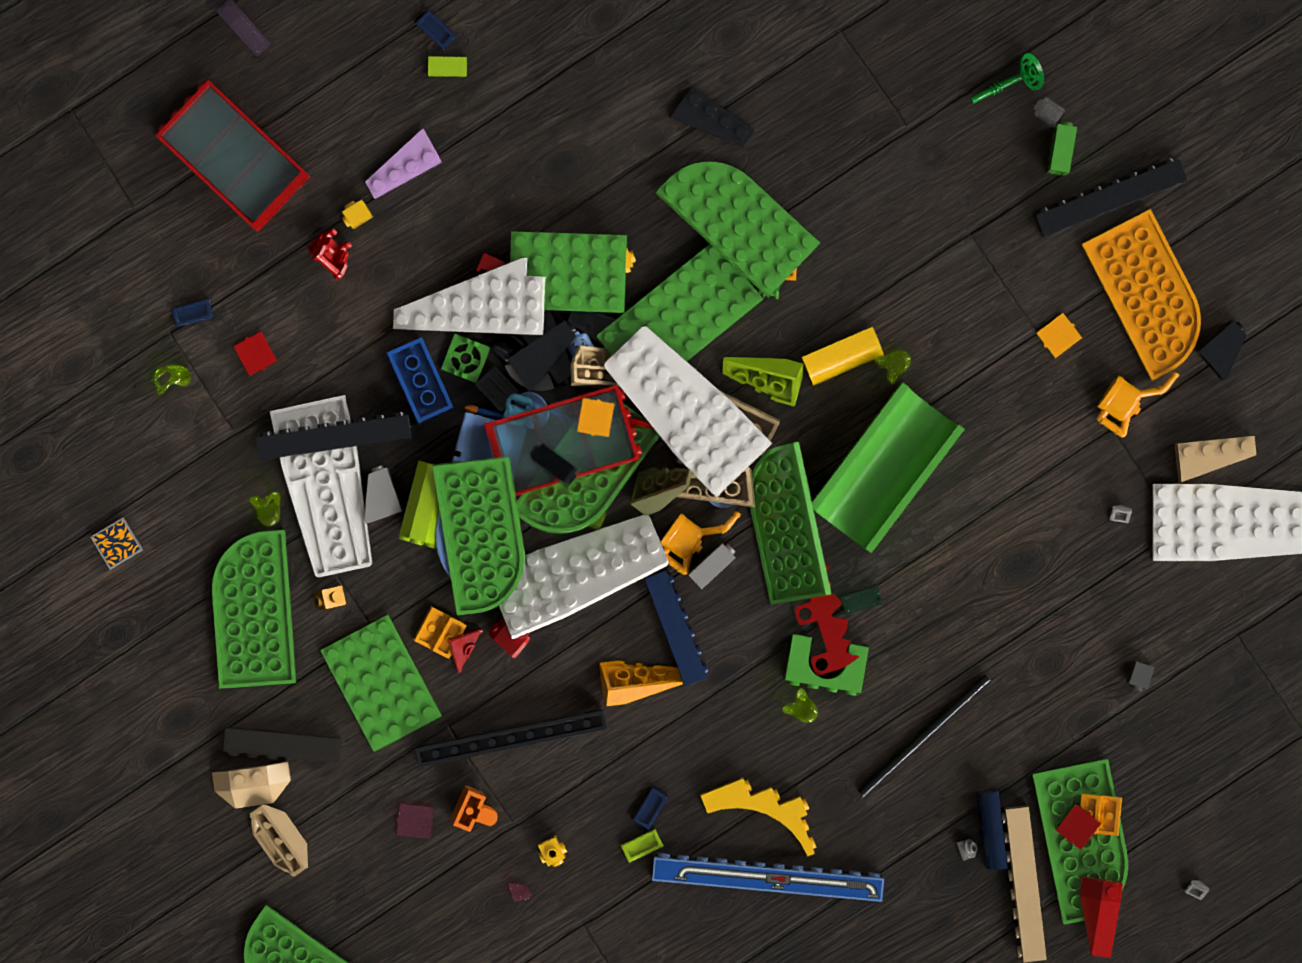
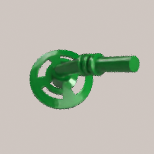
(1025, 74)

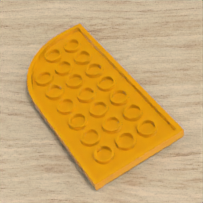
(1147, 292)

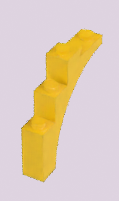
(737, 795)

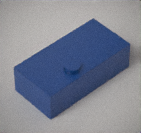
(419, 380)

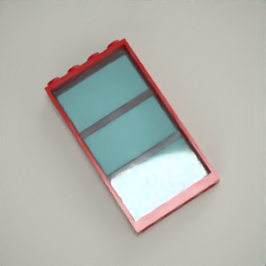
(232, 155)
(557, 429)

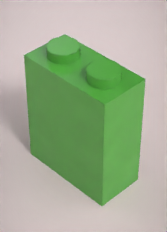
(1061, 149)

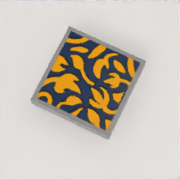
(116, 543)

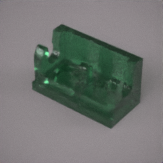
(861, 600)

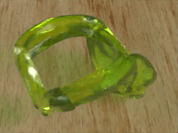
(895, 362)
(178, 375)
(267, 513)
(803, 708)

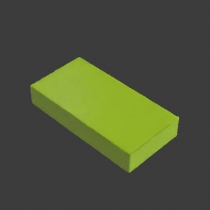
(447, 66)
(642, 845)

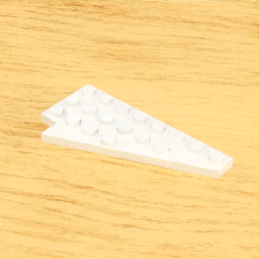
(489, 303)

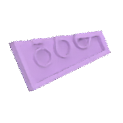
(405, 165)

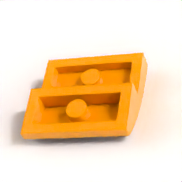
(436, 630)
(1104, 809)

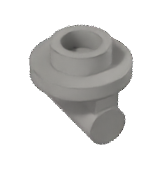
(967, 849)

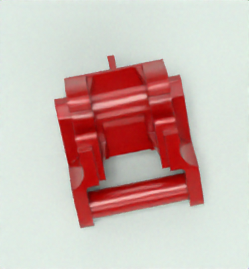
(329, 253)

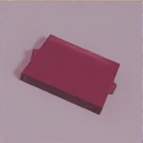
(415, 821)

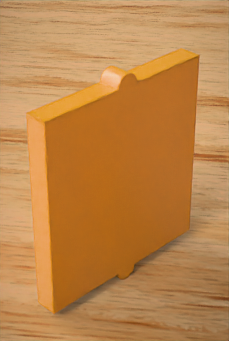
(1059, 335)
(595, 417)

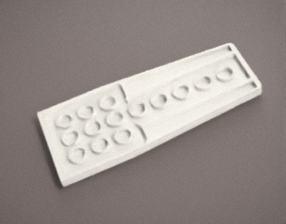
(687, 410)
(326, 491)
(1224, 522)
(581, 572)

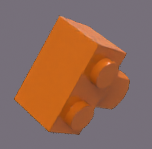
(471, 810)

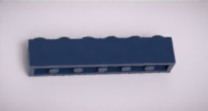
(676, 628)

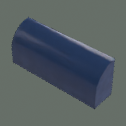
(991, 829)

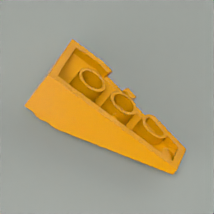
(627, 683)

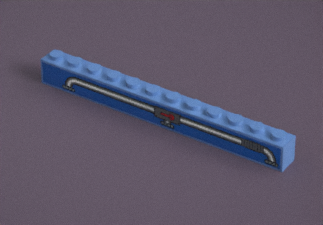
(768, 878)

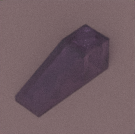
(243, 27)

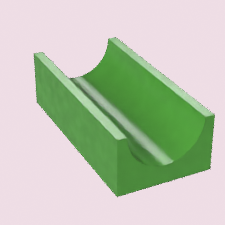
(886, 468)

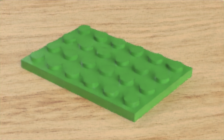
(578, 269)
(381, 683)

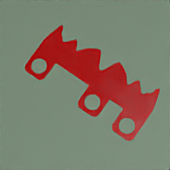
(831, 629)

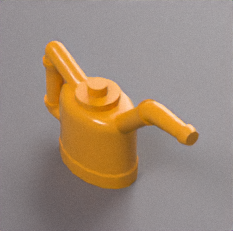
(1122, 401)
(684, 539)

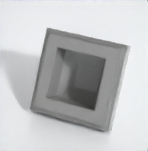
(1120, 514)
(1196, 889)

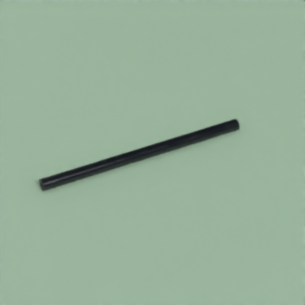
(924, 736)

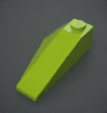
(772, 376)

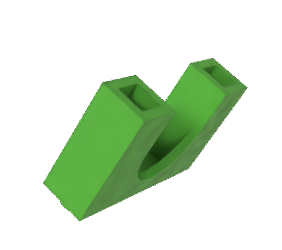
(799, 671)

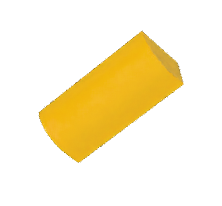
(842, 356)

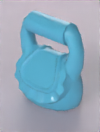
(513, 409)

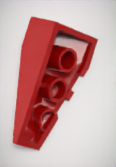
(500, 634)
(1100, 909)

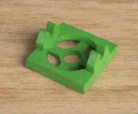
(482, 349)

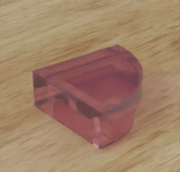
(519, 891)

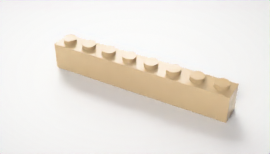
(1025, 883)

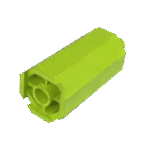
(422, 508)

